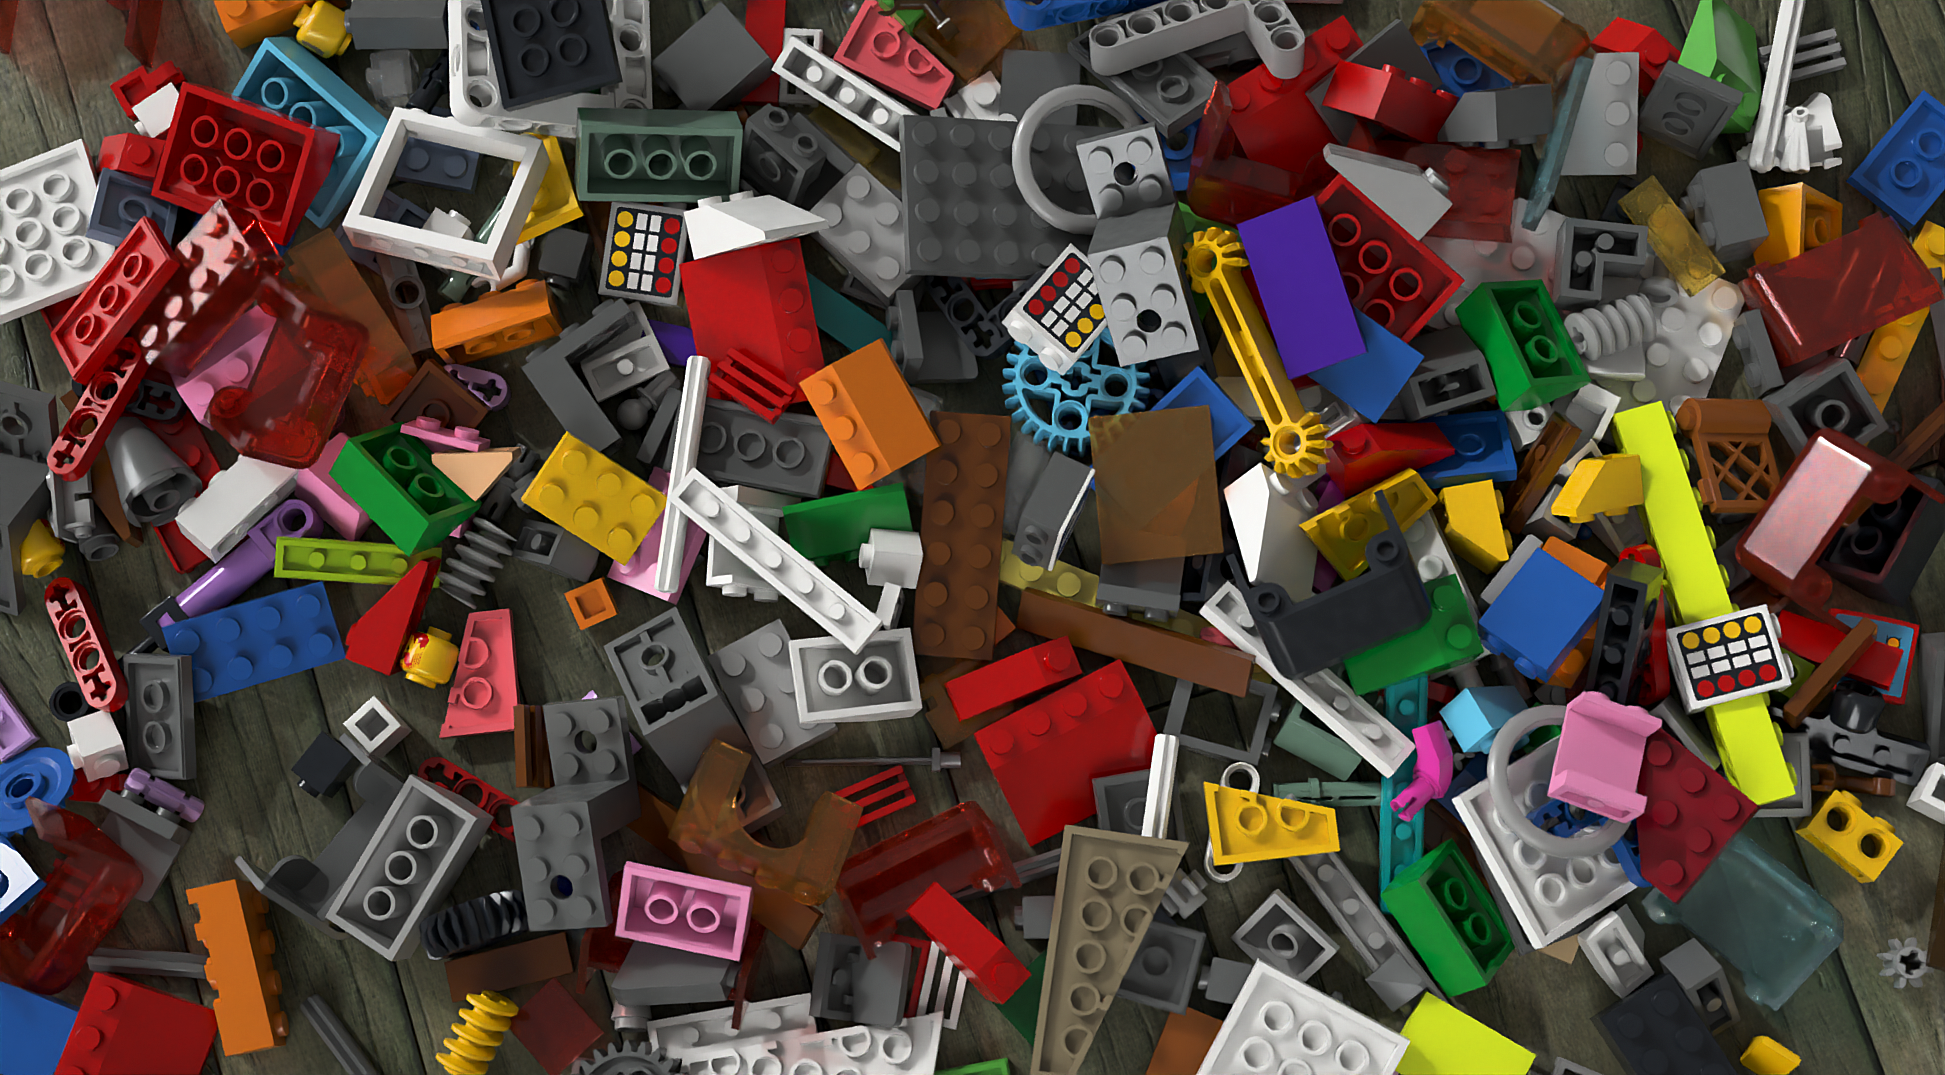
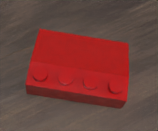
(1275, 117)
(243, 156)
(1382, 264)
(760, 308)
(1061, 743)
(137, 1031)

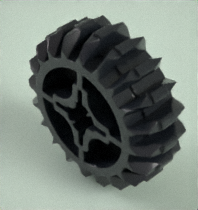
(474, 925)

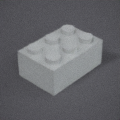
(866, 233)
(762, 692)

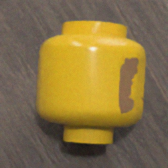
(322, 29)

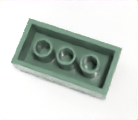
(656, 154)

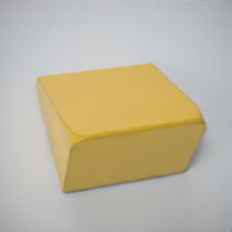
(1768, 1057)

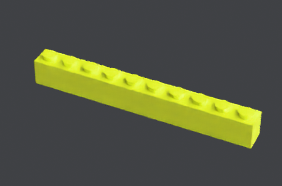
(1697, 592)

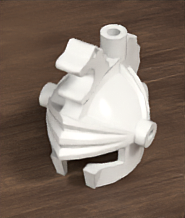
(1805, 137)

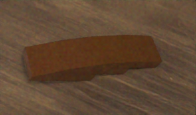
(103, 483)

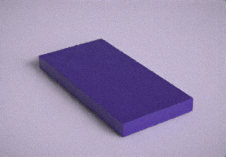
(1302, 288)

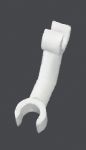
(513, 273)

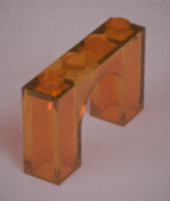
(710, 826)

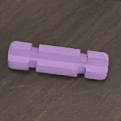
(164, 795)

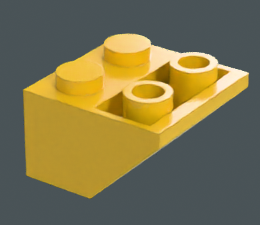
(1473, 524)

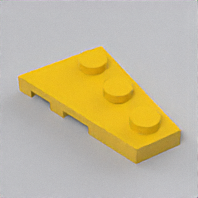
(557, 196)
(1347, 527)
(1265, 827)

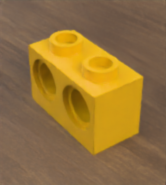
(1845, 845)

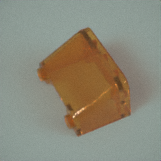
(1513, 37)

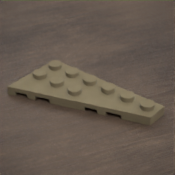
(1099, 917)

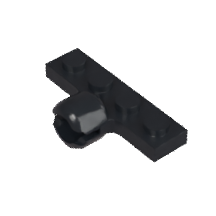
(1849, 735)

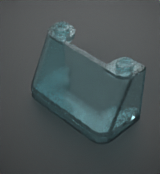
(1756, 920)

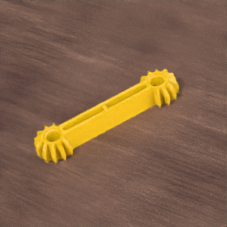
(1256, 353)

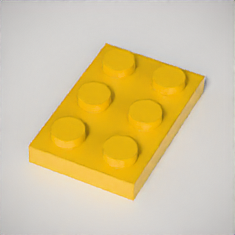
(595, 498)

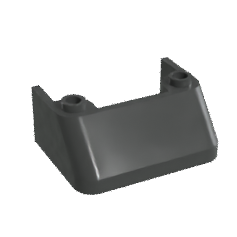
(311, 887)

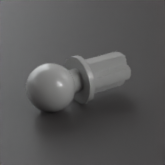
(634, 413)

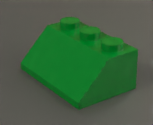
(1522, 343)
(402, 488)
(839, 524)
(1450, 919)

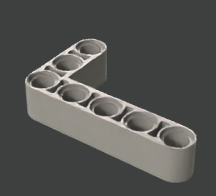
(1186, 24)

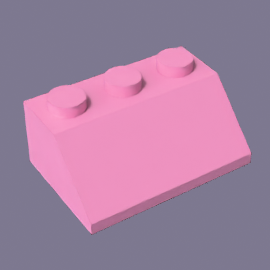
(227, 363)
(684, 911)

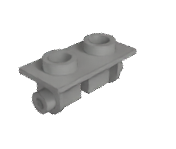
(69, 515)

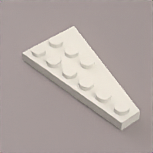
(845, 1051)

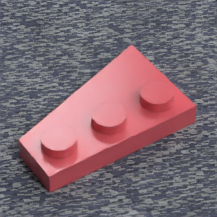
(890, 58)
(485, 678)

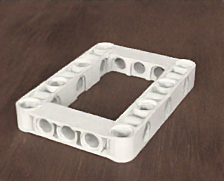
(474, 74)

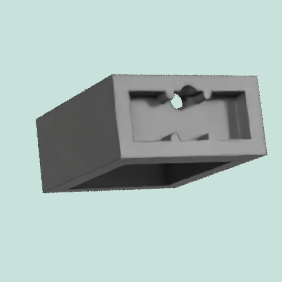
(1260, 743)

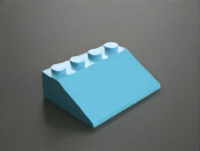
(301, 86)

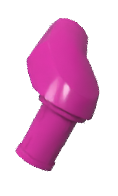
(1431, 772)

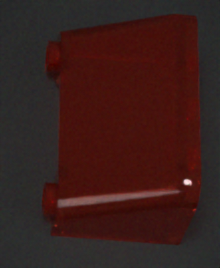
(1840, 290)
(297, 381)

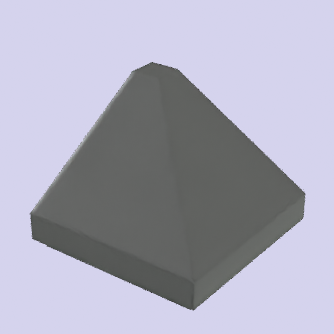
(1395, 982)

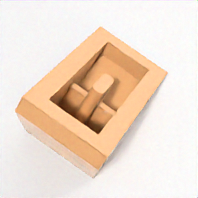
(476, 471)

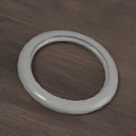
(1024, 139)
(1509, 811)

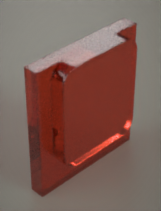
(554, 1027)

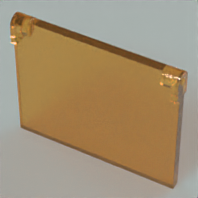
(1156, 484)

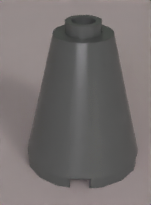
(148, 474)

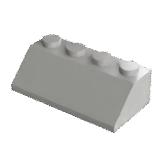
(409, 867)

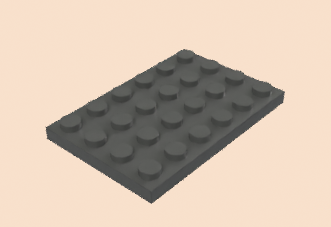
(965, 203)

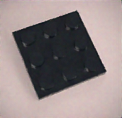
(550, 49)

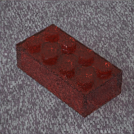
(1481, 182)
(210, 289)

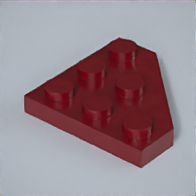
(1686, 816)

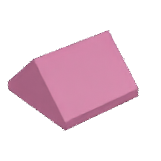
(328, 498)

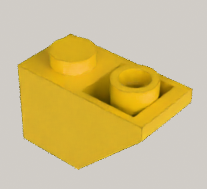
(1601, 485)

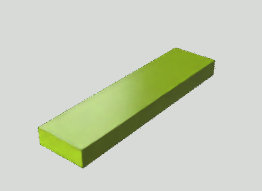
(345, 560)

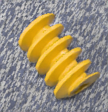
(479, 1034)

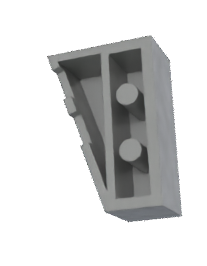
(1607, 119)

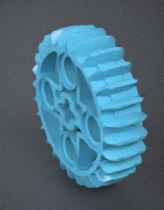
(1090, 392)

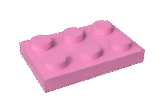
(642, 566)

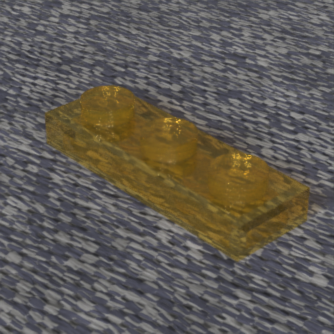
(1672, 236)

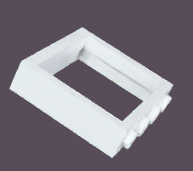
(435, 248)

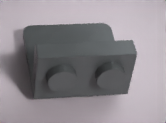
(927, 344)
(1759, 359)
(1141, 588)
(147, 836)
(859, 988)

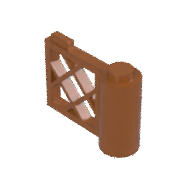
(1728, 425)

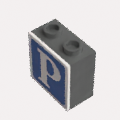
(1052, 511)

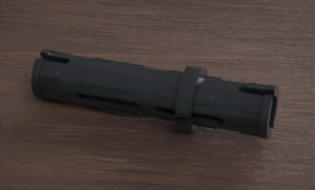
(434, 82)

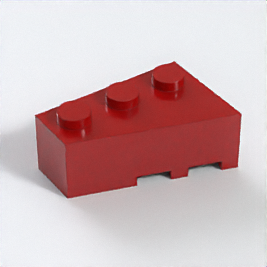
(1390, 101)

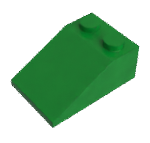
(1440, 645)

